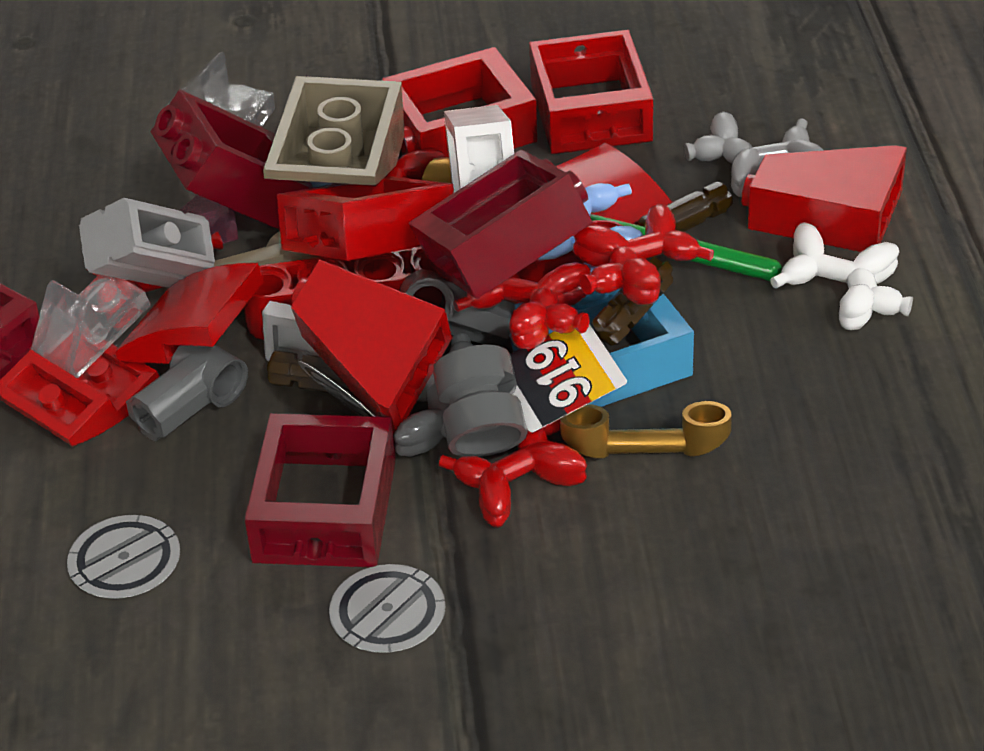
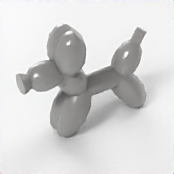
(740, 153)

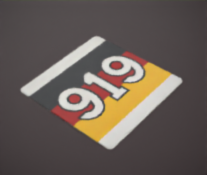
(563, 376)

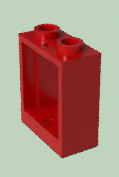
(457, 81)
(595, 118)
(356, 218)

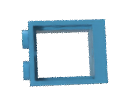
(661, 356)

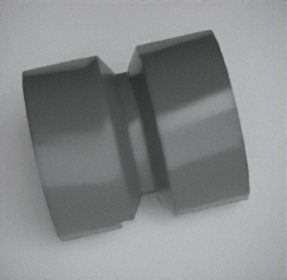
(482, 408)

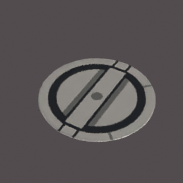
(335, 390)
(123, 556)
(387, 608)

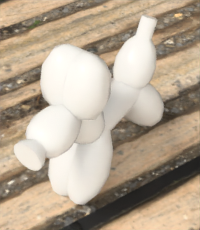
(861, 275)

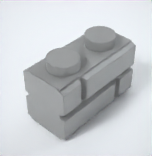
(145, 243)

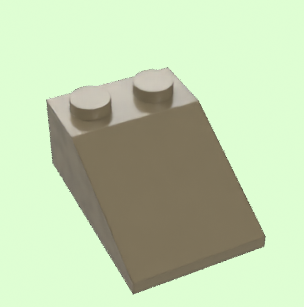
(338, 131)

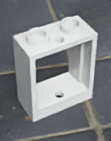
(476, 142)

